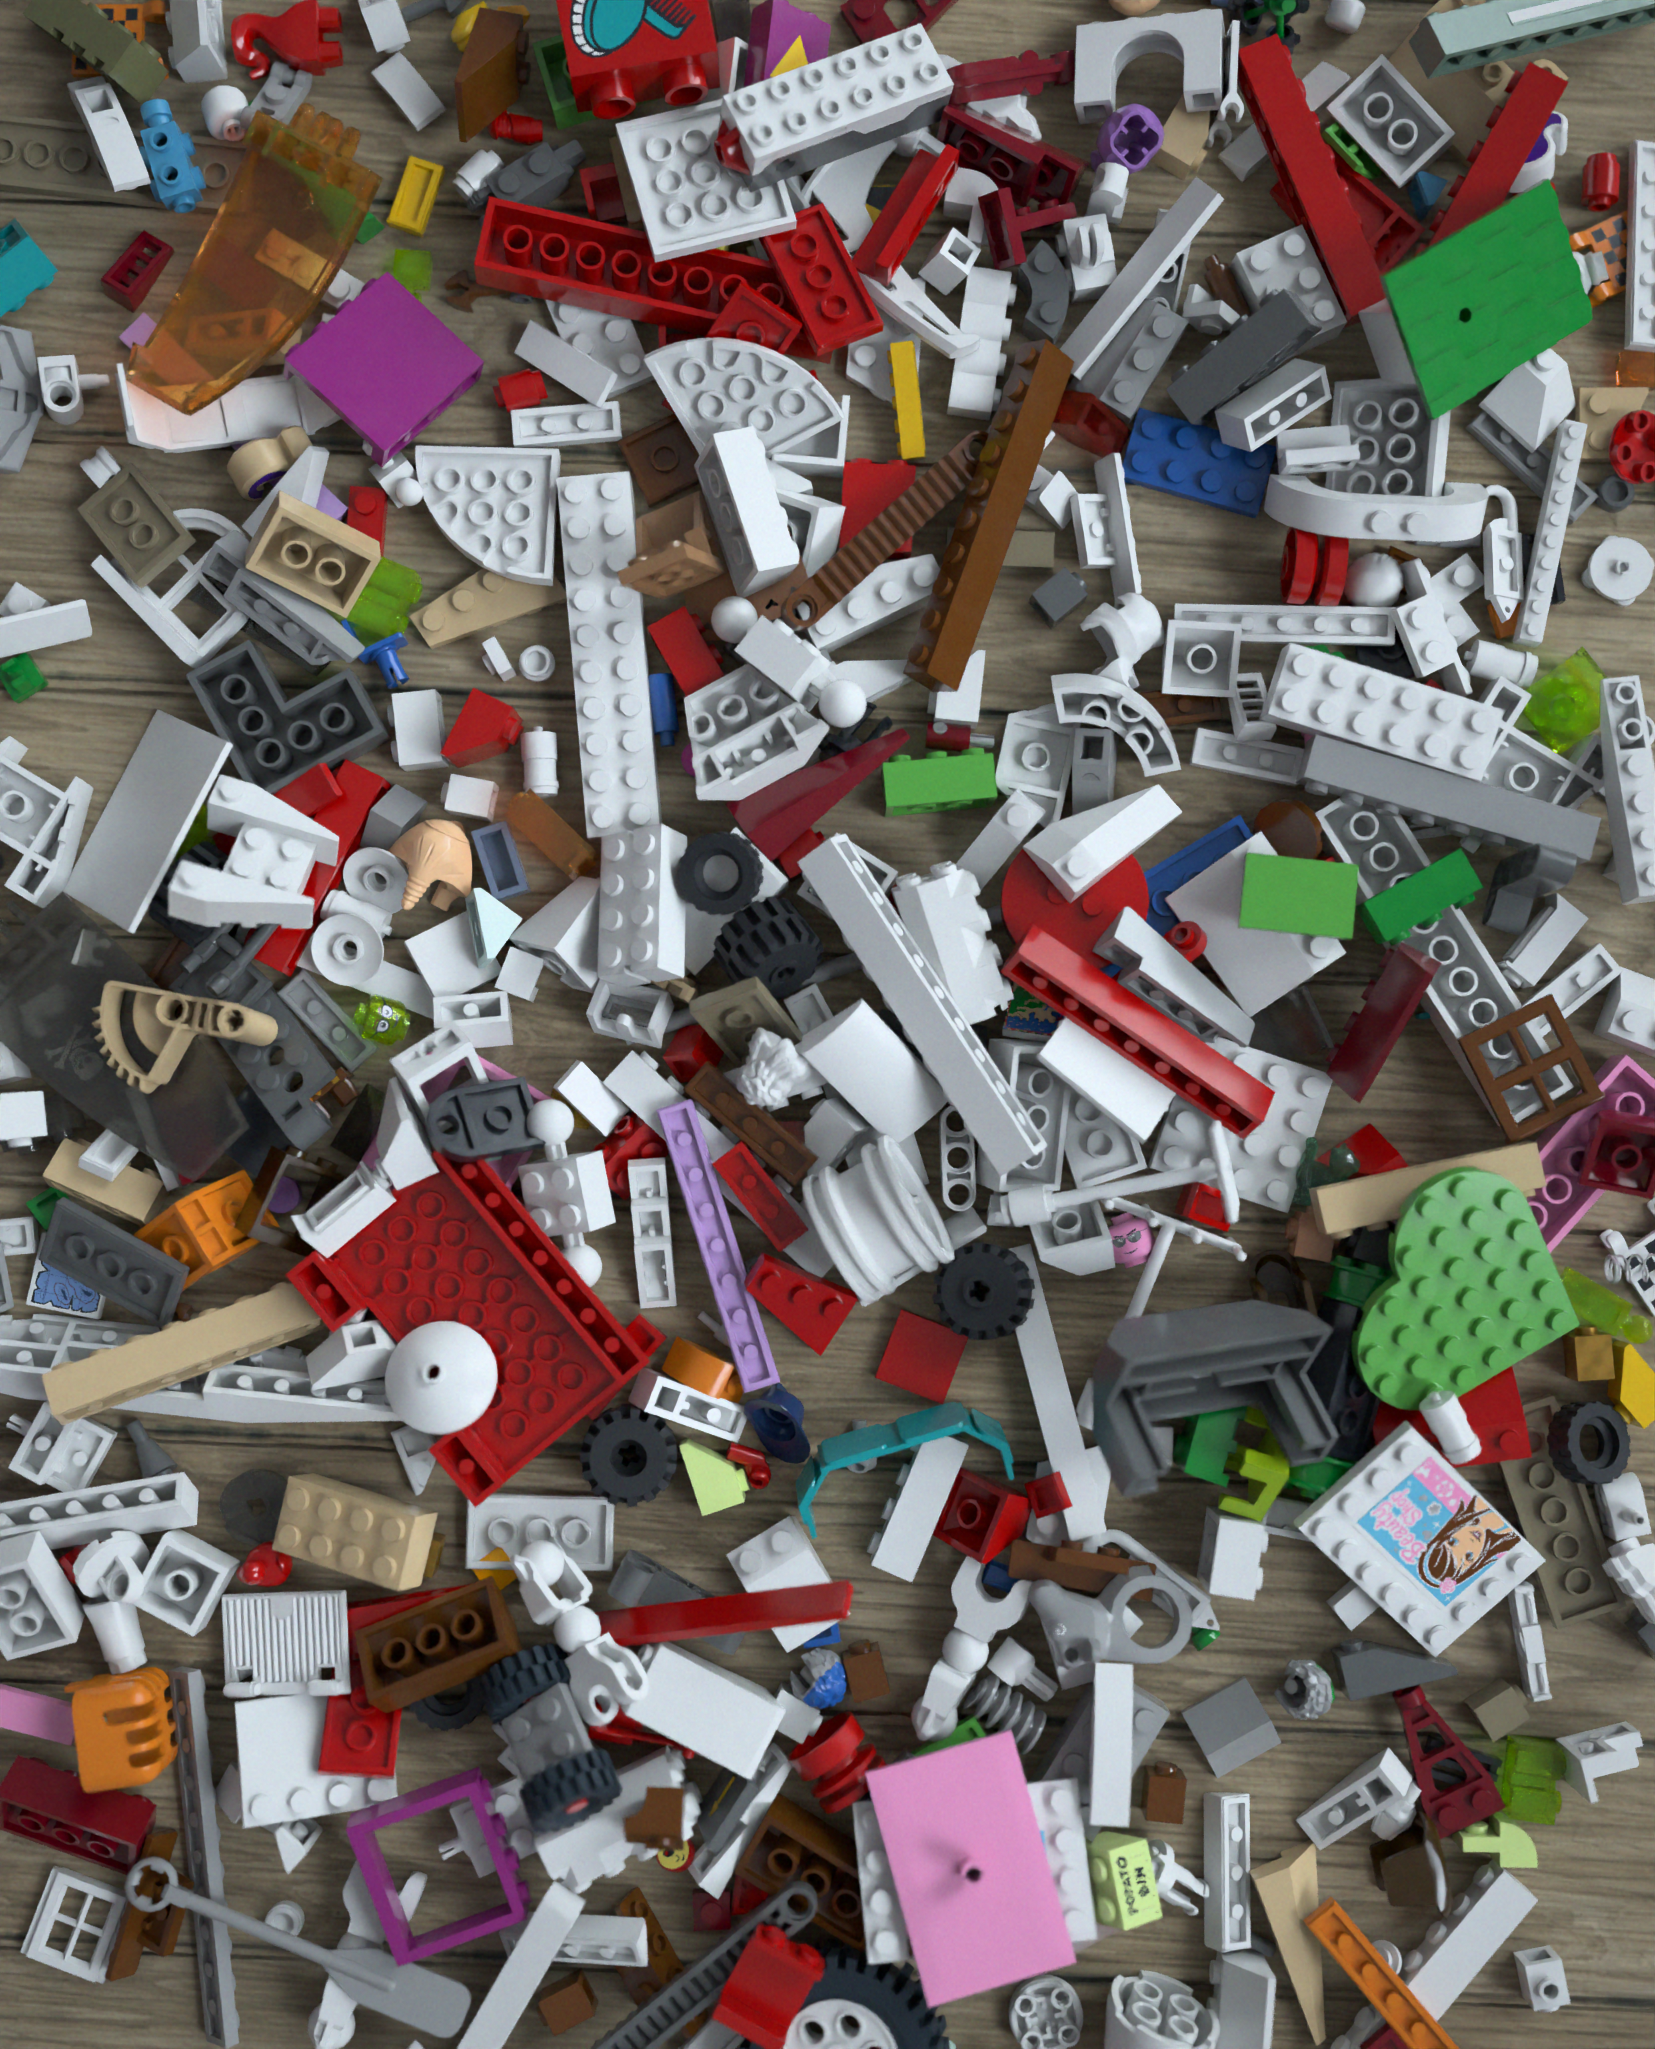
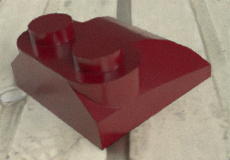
(1620, 1154)

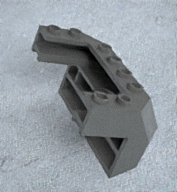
(1203, 1364)

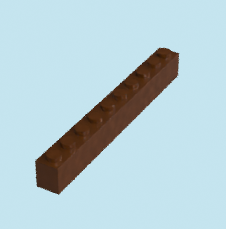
(988, 517)

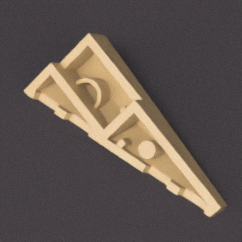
(1288, 1896)

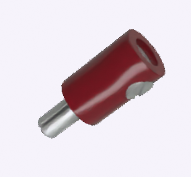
(954, 737)

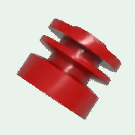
(836, 1762)

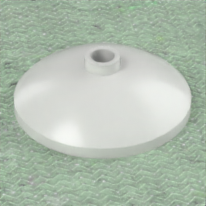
(460, 1390)

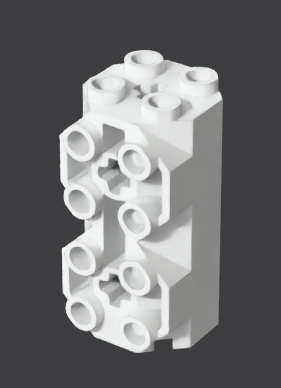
(951, 934)
(598, 1843)

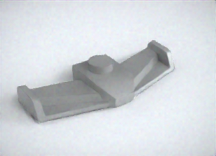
(19, 397)

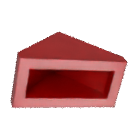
(1203, 1205)

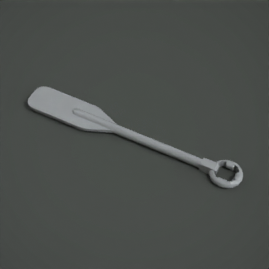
(365, 1974)

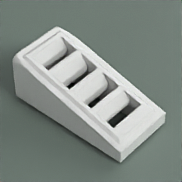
(1244, 729)

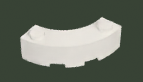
(1120, 708)

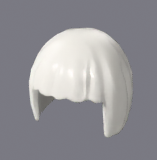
(1373, 581)

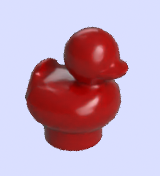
(265, 1566)

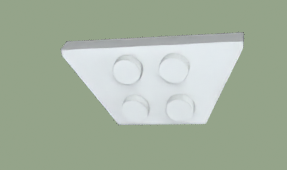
(868, 357)
(1037, 759)
(1053, 1528)

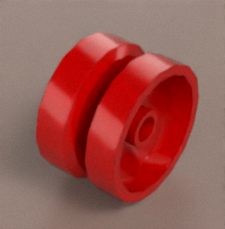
(1313, 568)

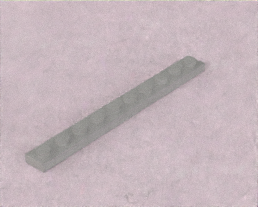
(203, 1854)

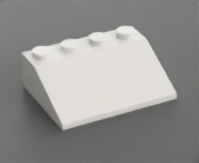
(1396, 440)
(1250, 963)
(280, 1761)

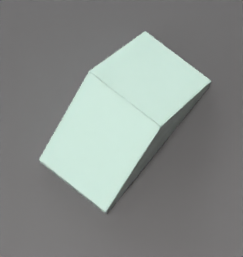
(489, 924)

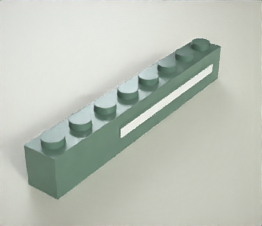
(1517, 28)

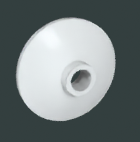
(366, 884)
(334, 959)

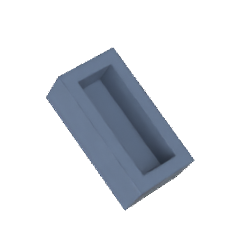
(501, 861)

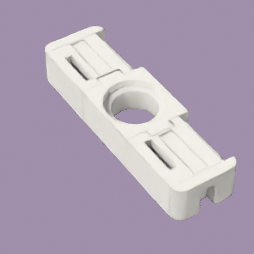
(1529, 1642)

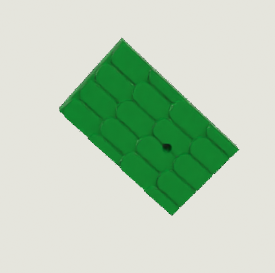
(1479, 302)

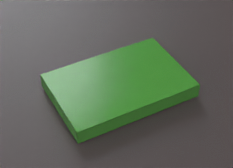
(1298, 896)

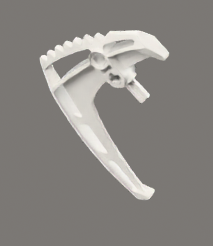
(844, 192)

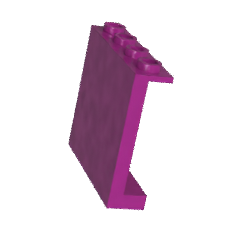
(384, 366)

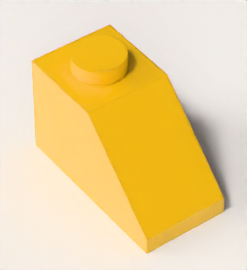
(1633, 1386)

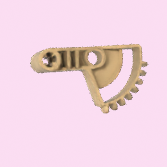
(168, 1037)

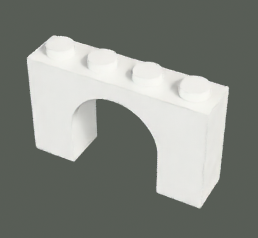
(1108, 47)

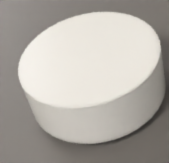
(286, 1916)

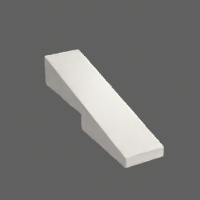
(714, 1869)

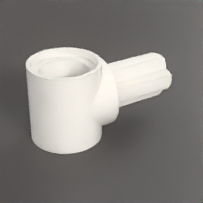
(1016, 1666)

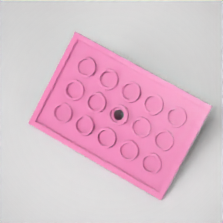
(960, 1813)

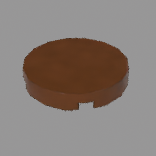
(1290, 829)

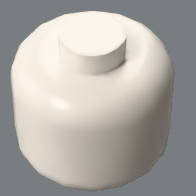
(1345, 15)

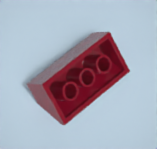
(1382, 1019)
(59, 1814)

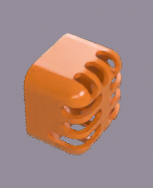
(137, 1736)

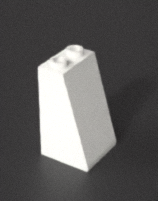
(701, 928)
(705, 1707)

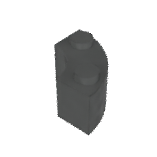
(1046, 294)

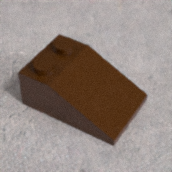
(490, 70)

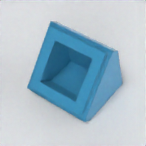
(1424, 192)

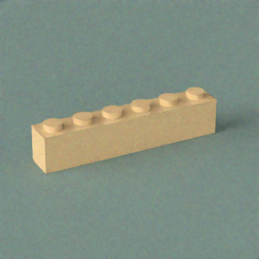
(1378, 1197)

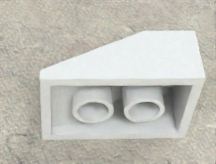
(782, 1560)

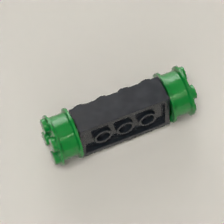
(1336, 1381)

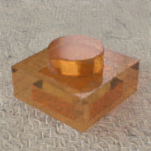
(1636, 369)

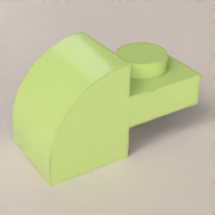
(1502, 1839)

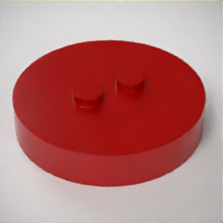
(1033, 899)

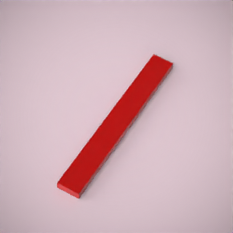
(728, 1614)

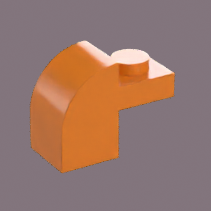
(703, 1370)

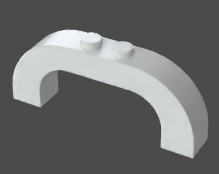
(1376, 516)

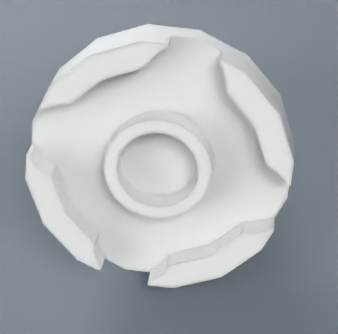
(112, 1567)

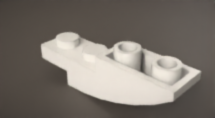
(109, 133)

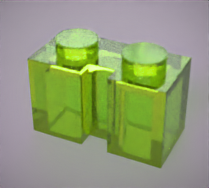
(386, 600)
(1531, 1778)

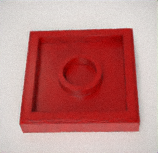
(921, 1356)

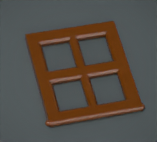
(1530, 1069)

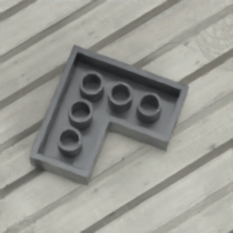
(280, 736)

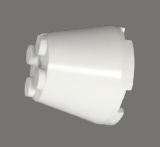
(1157, 2014)

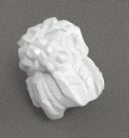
(771, 1069)

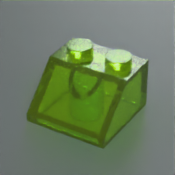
(1566, 701)

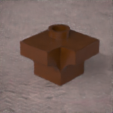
(659, 1820)

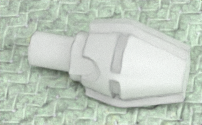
(1398, 1816)

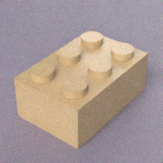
(312, 554)

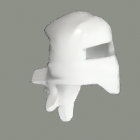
(1125, 635)

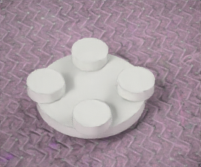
(1619, 570)

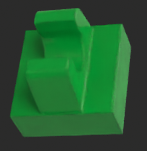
(22, 677)

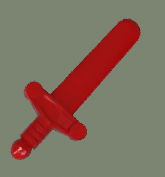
(645, 1736)

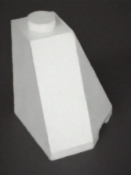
(567, 934)

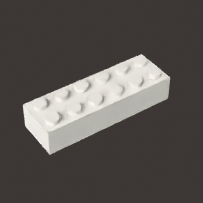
(1380, 712)

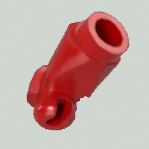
(516, 127)

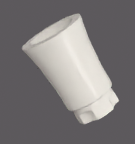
(117, 1633)

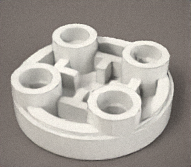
(1045, 2013)

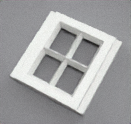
(47, 1913)

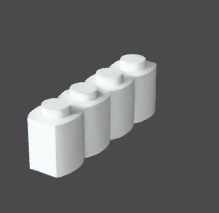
(983, 314)

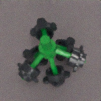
(1250, 17)

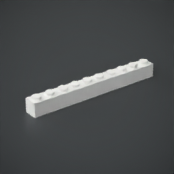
(1550, 533)

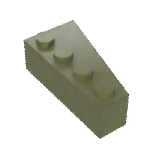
(100, 44)

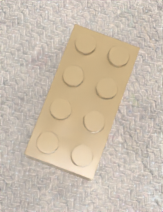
(355, 1531)

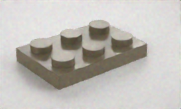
(136, 525)
(737, 1012)

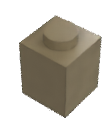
(1498, 1708)

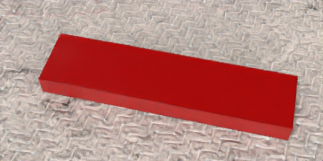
(305, 794)

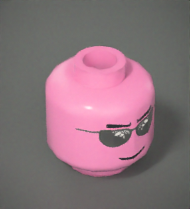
(1131, 1239)

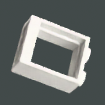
(415, 1067)

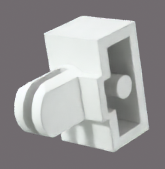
(1087, 256)

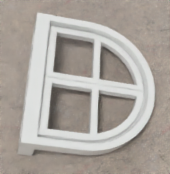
(159, 612)

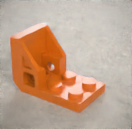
(202, 1228)

